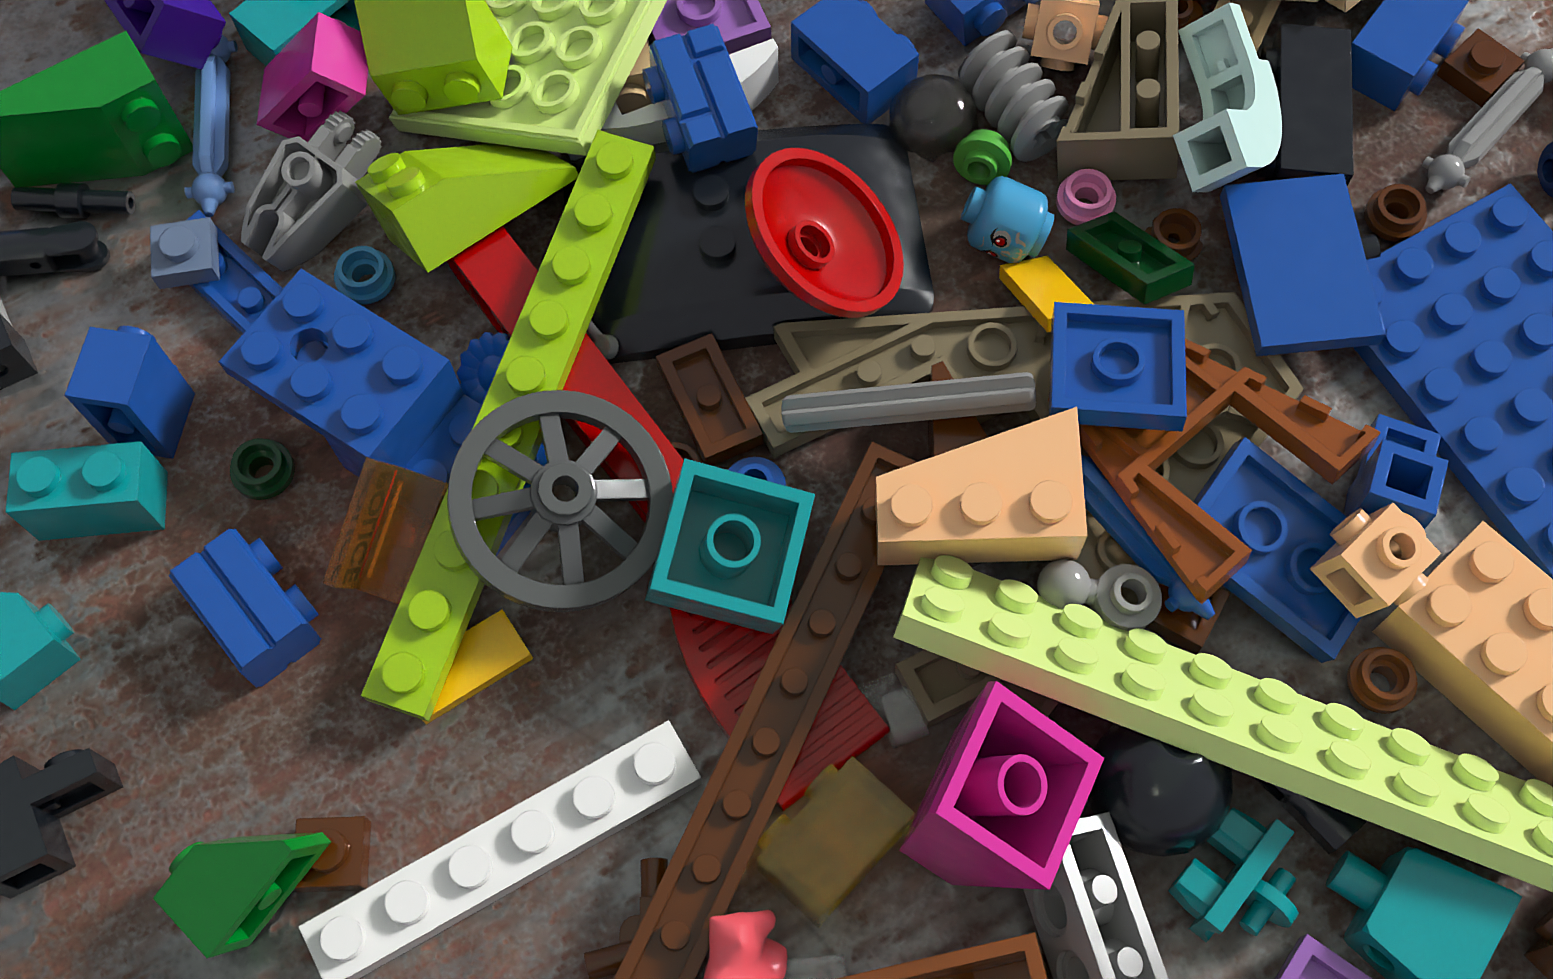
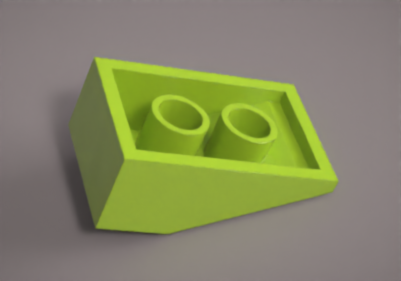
(455, 196)

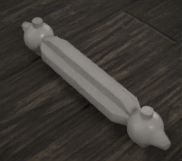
(1490, 123)

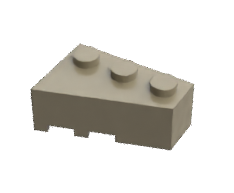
(1129, 98)

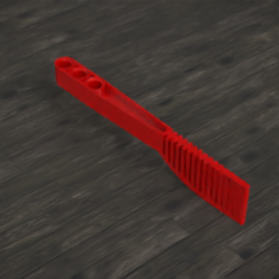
(717, 654)

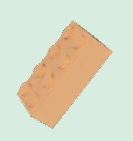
(1486, 643)

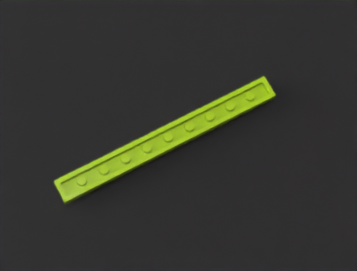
(537, 359)

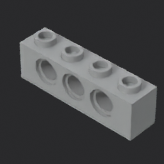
(1092, 913)

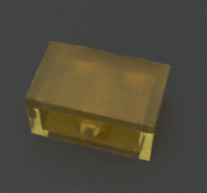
(832, 839)

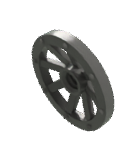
(552, 513)

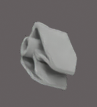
(307, 195)

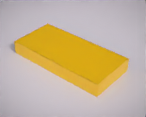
(1040, 284)
(483, 658)

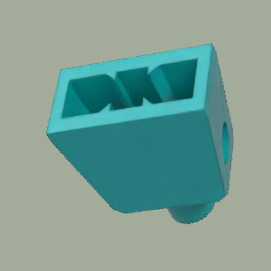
(1422, 915)

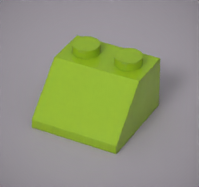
(434, 52)

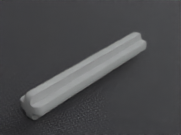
(909, 402)

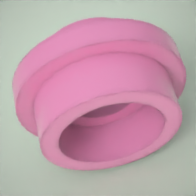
(1088, 185)

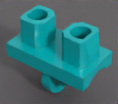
(1218, 900)

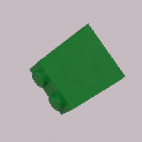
(89, 120)

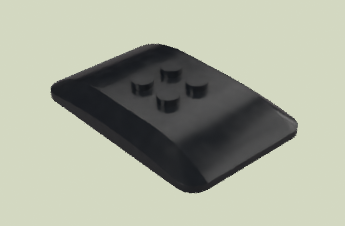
(694, 265)

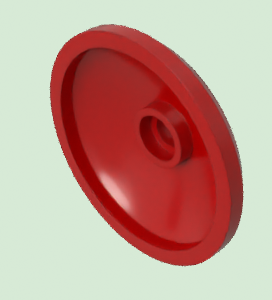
(823, 233)

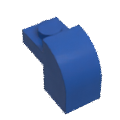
(1400, 471)

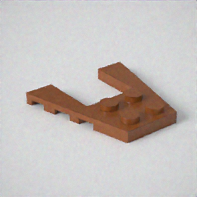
(1187, 536)

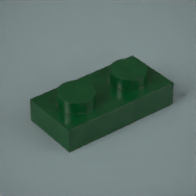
(1130, 257)

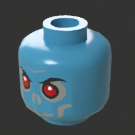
(1007, 220)

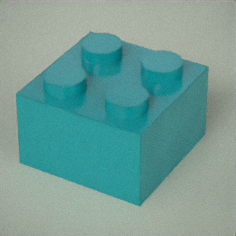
(730, 547)

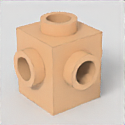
(1062, 53)
(1376, 560)

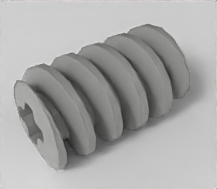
(1014, 95)

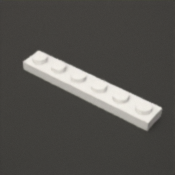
(500, 855)

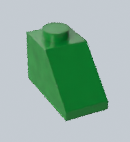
(234, 886)

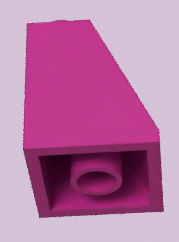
(1003, 797)

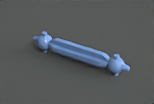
(212, 129)

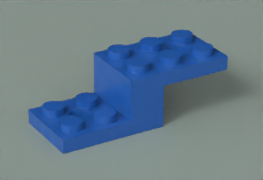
(369, 392)

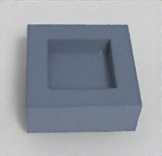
(184, 253)

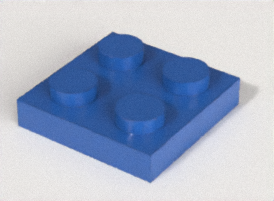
(1119, 365)

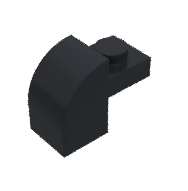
(30, 809)

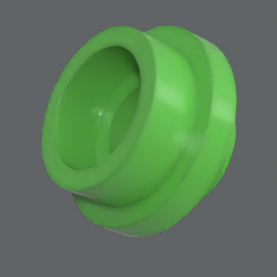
(982, 156)

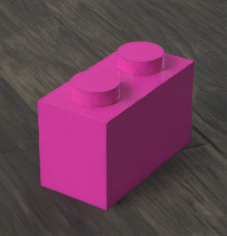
(312, 78)

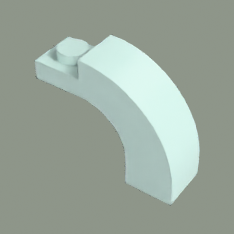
(1238, 102)

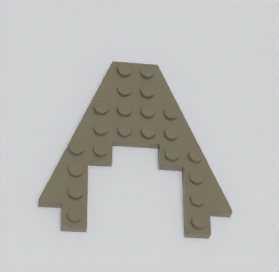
(999, 342)

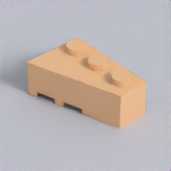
(989, 499)

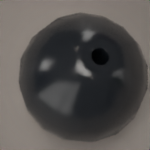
(1158, 793)

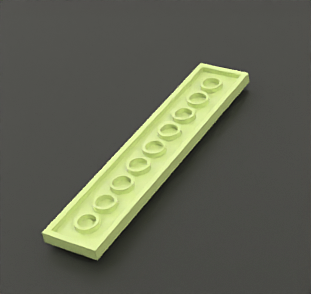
(1232, 718)

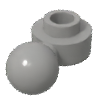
(1068, 583)

